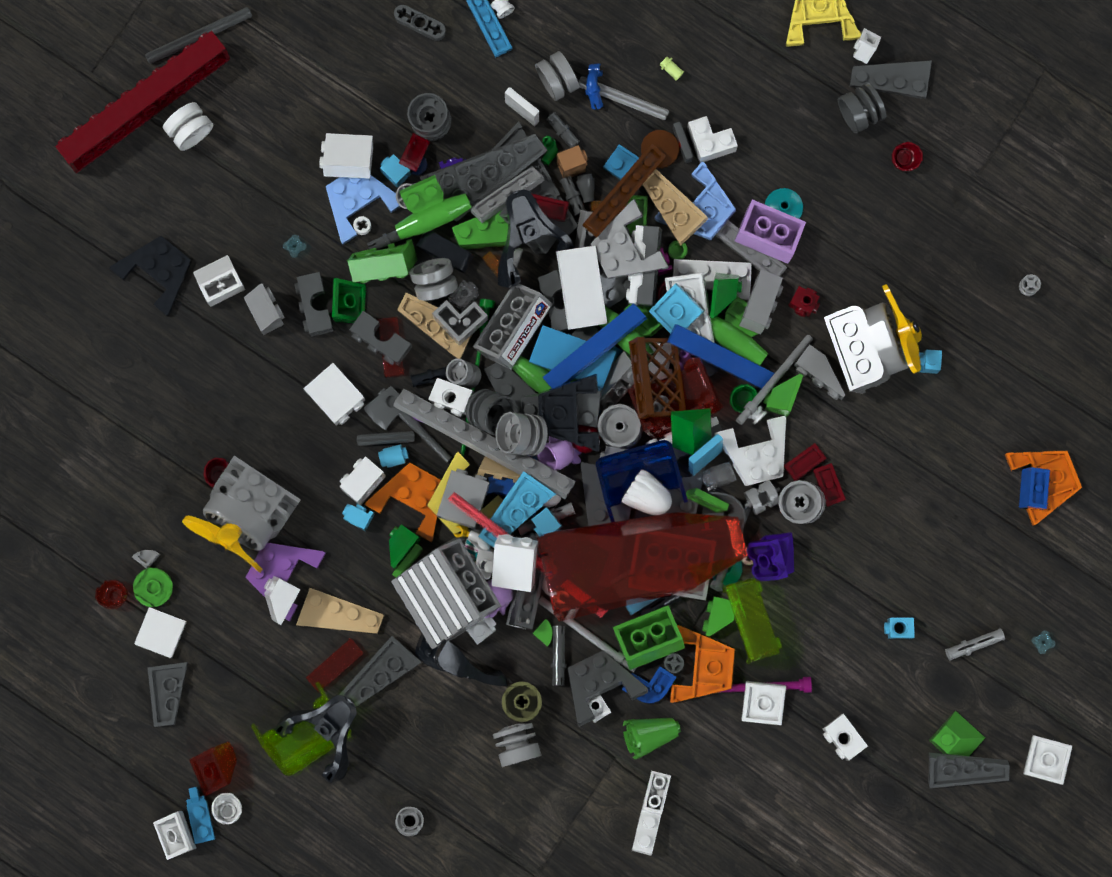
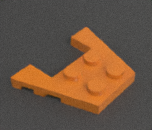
(1062, 478)
(414, 489)
(711, 668)

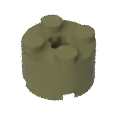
(513, 694)

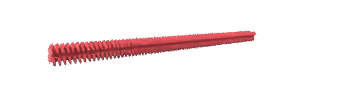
(493, 527)

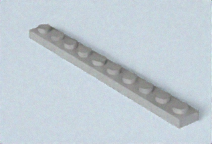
(481, 442)

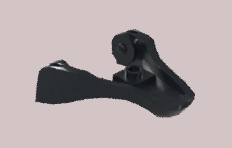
(525, 224)
(453, 661)
(332, 723)

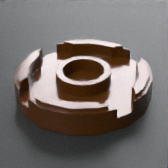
(665, 143)

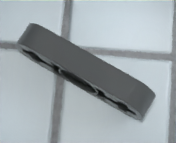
(422, 30)

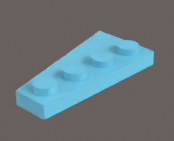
(518, 505)

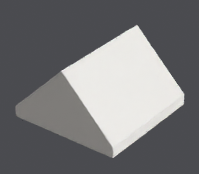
(174, 835)

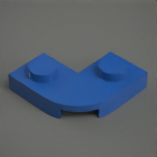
(657, 686)

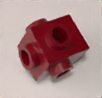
(808, 295)

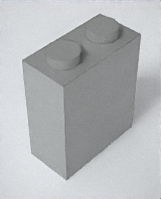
(471, 489)

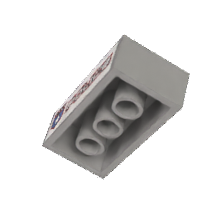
(512, 325)

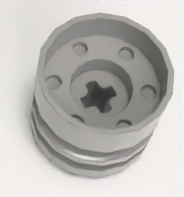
(521, 433)
(516, 744)

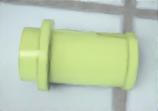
(669, 66)

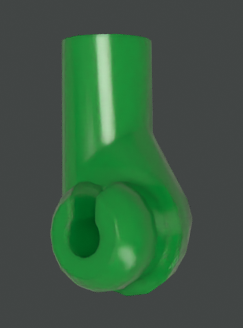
(551, 146)

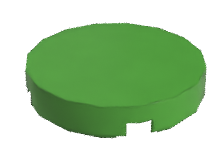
(152, 587)

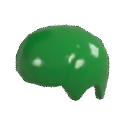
(741, 396)

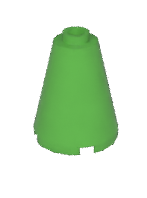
(649, 734)

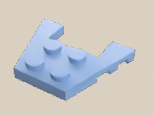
(352, 195)
(711, 202)

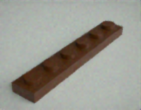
(624, 190)

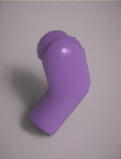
(684, 356)

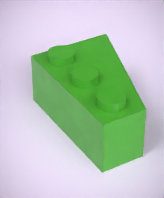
(478, 235)
(383, 263)

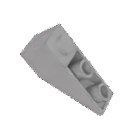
(817, 367)
(618, 381)

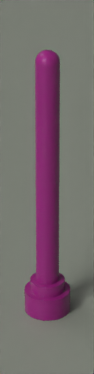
(803, 685)

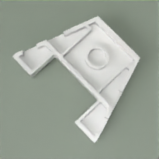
(761, 460)

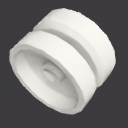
(188, 126)

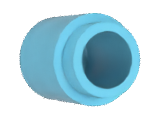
(393, 456)

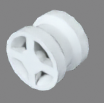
(502, 7)

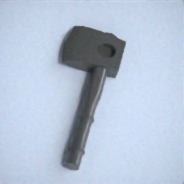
(384, 413)

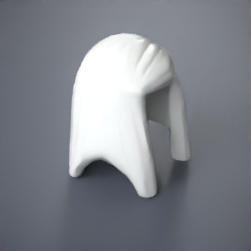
(648, 495)

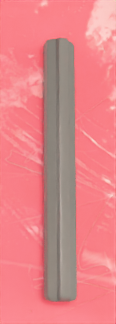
(628, 100)

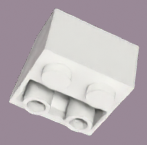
(218, 281)

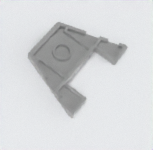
(617, 251)

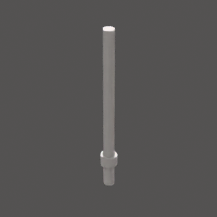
(751, 407)
(617, 656)

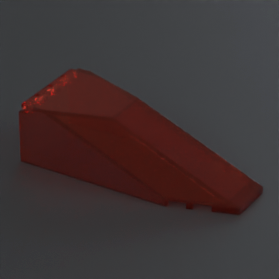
(636, 560)

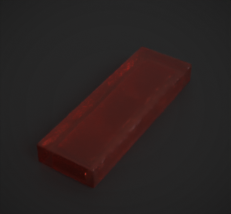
(387, 328)
(335, 664)

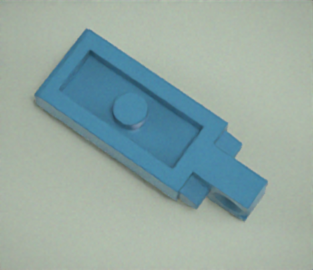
(199, 817)

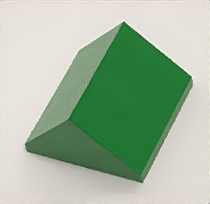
(347, 300)
(690, 429)

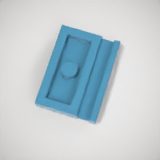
(620, 162)

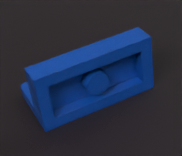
(1034, 488)

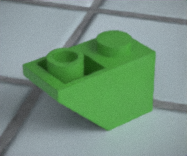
(719, 617)

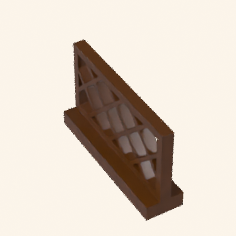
(642, 377)

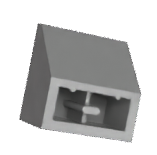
(263, 310)

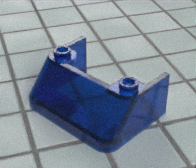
(620, 469)

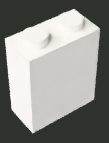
(347, 155)
(335, 394)
(514, 563)

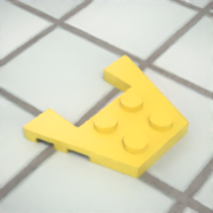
(818, 12)
(457, 463)

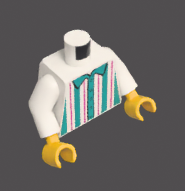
(479, 551)

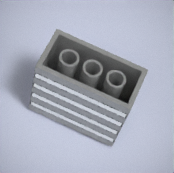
(446, 593)

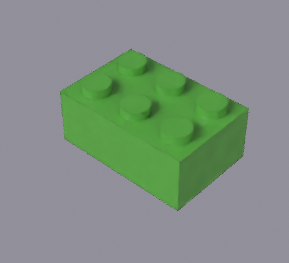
(649, 637)

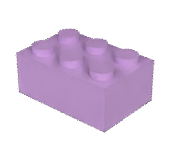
(770, 231)

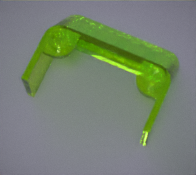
(752, 619)
(298, 748)

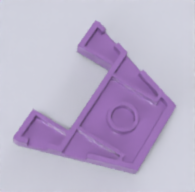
(280, 562)

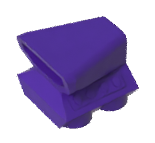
(772, 556)

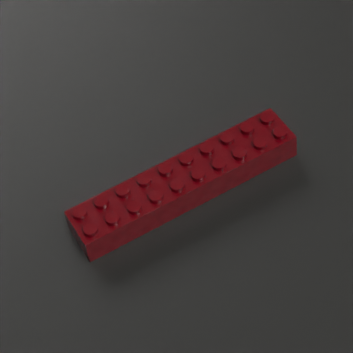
(143, 101)

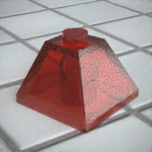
(214, 767)

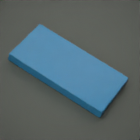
(556, 346)

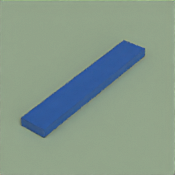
(595, 347)
(719, 356)

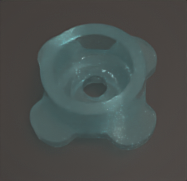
(294, 240)
(1049, 643)

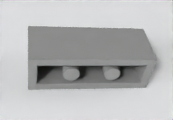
(761, 302)

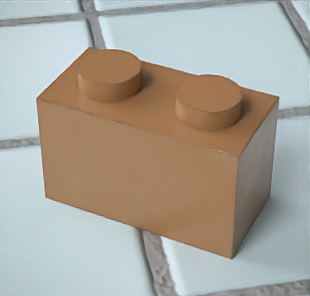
(572, 162)

